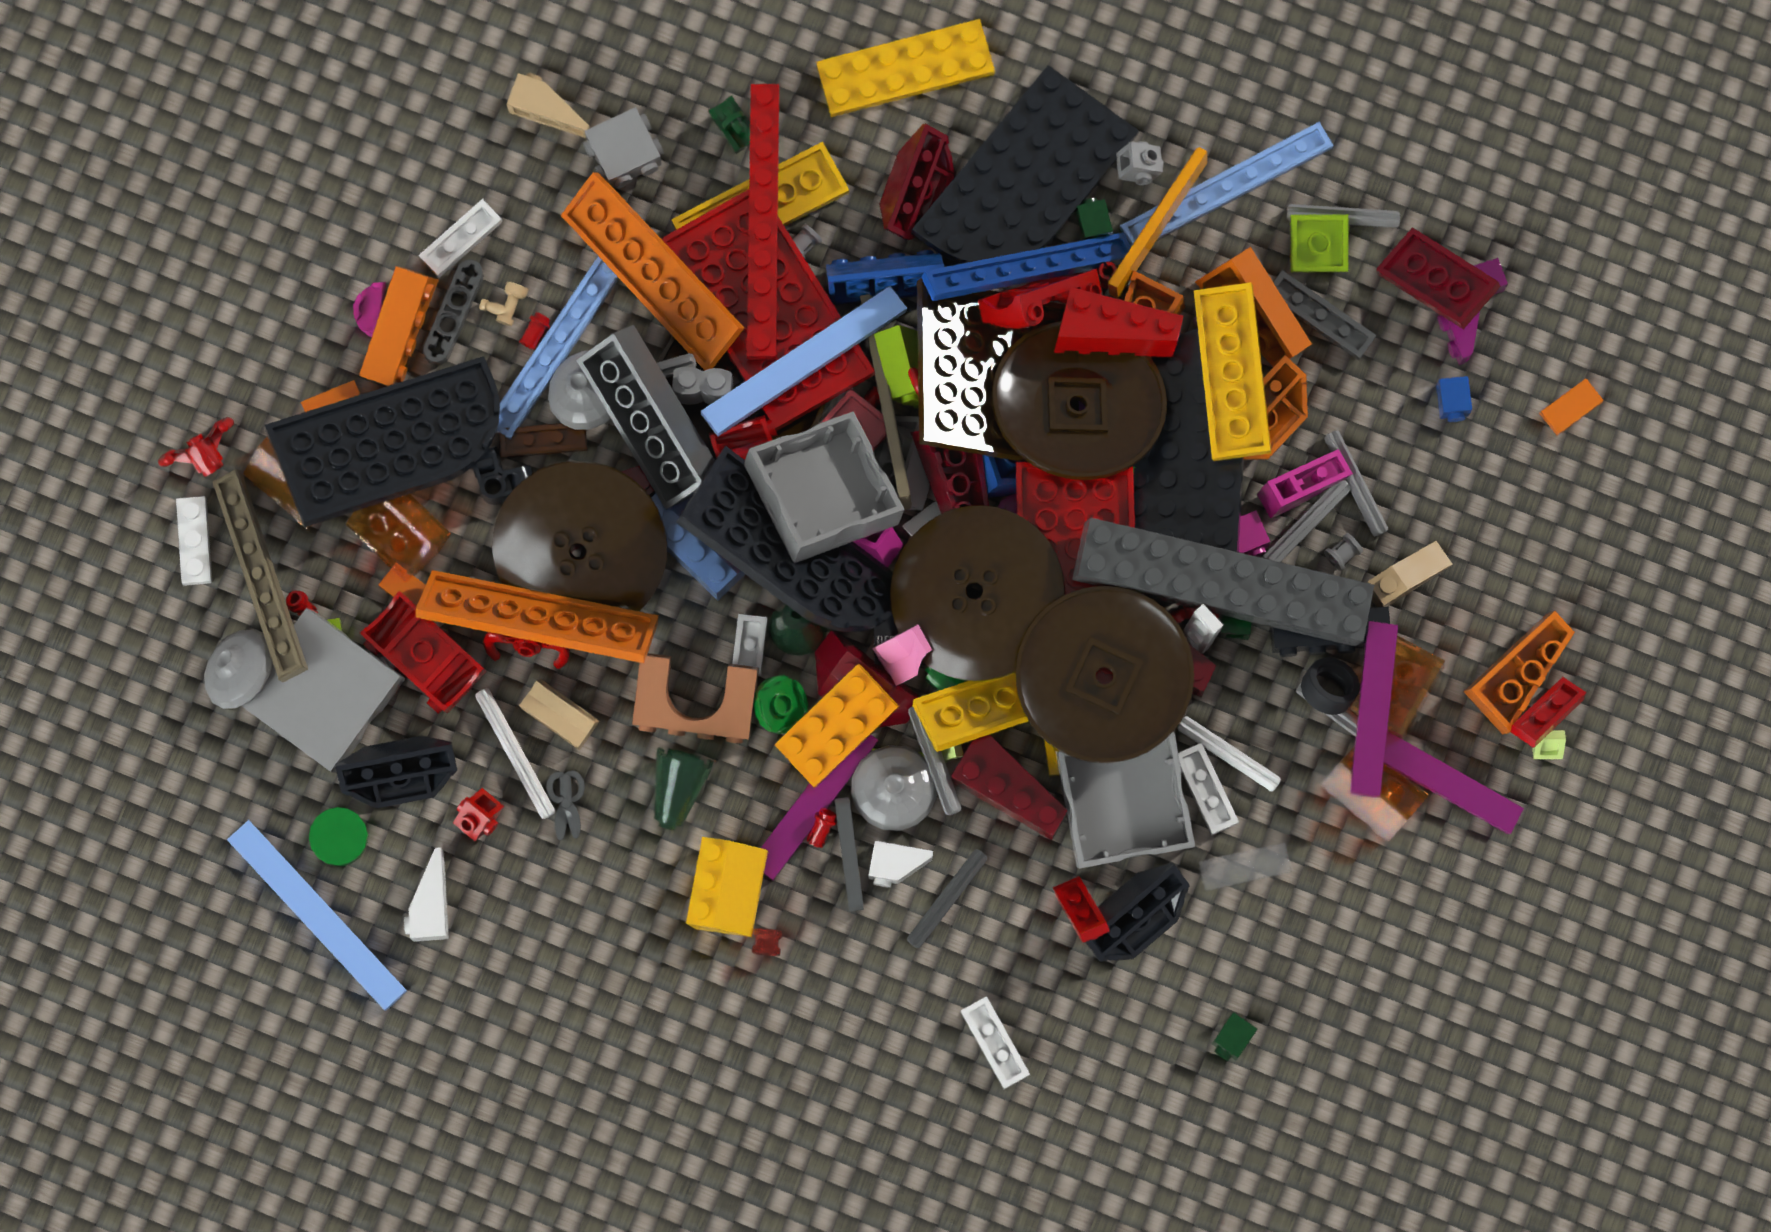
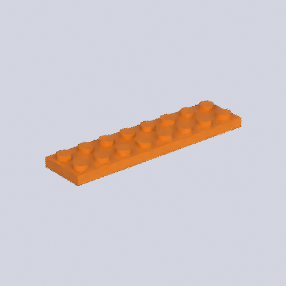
(652, 271)
(537, 616)

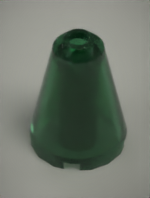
(795, 633)
(677, 785)

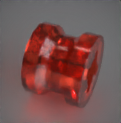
(767, 942)

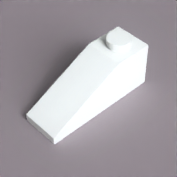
(429, 906)

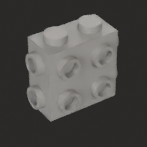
(623, 148)

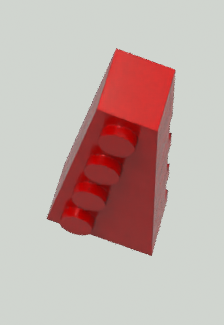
(1116, 327)

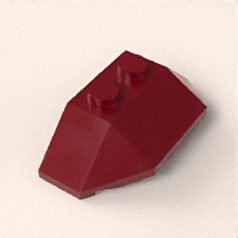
(916, 180)
(839, 656)

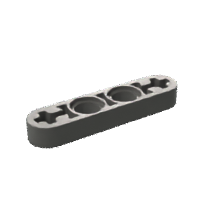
(454, 312)
(849, 854)

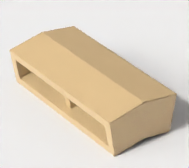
(559, 714)

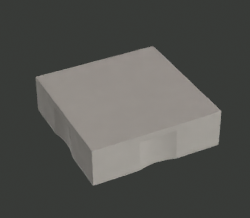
(823, 487)
(331, 701)
(1125, 806)

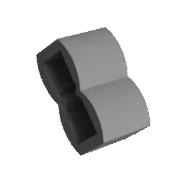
(699, 386)

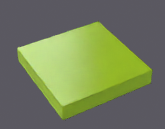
(1319, 243)

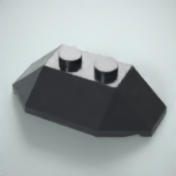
(397, 771)
(1140, 912)

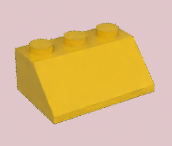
(726, 887)

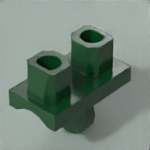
(732, 123)

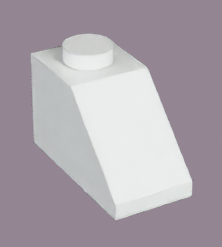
(896, 862)

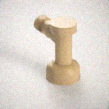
(506, 311)

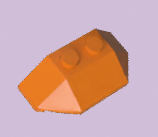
(1285, 403)

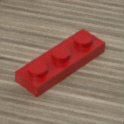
(1548, 712)
(1081, 909)

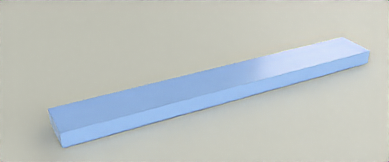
(1239, 180)
(555, 346)
(803, 361)
(317, 915)

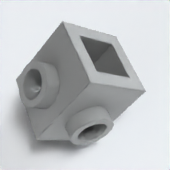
(1139, 162)

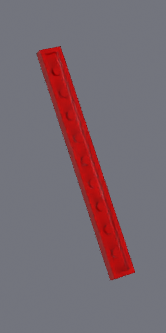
(763, 222)

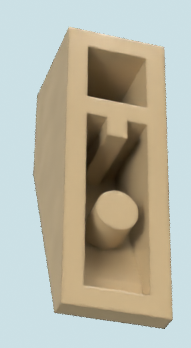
(540, 103)
(1408, 574)

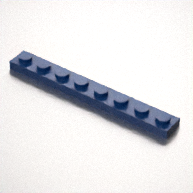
(1025, 266)

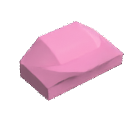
(903, 654)

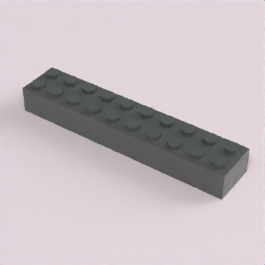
(1224, 582)

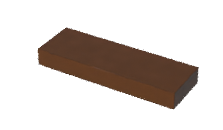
(543, 440)

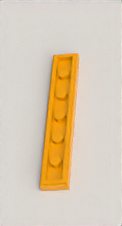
(1157, 222)

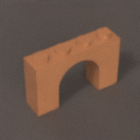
(655, 709)

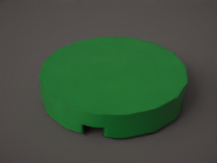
(779, 703)
(338, 836)

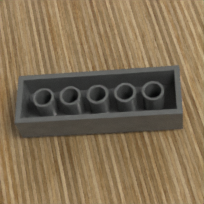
(648, 415)

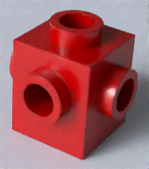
(474, 819)

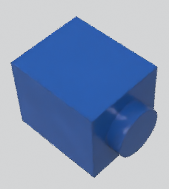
(1454, 398)

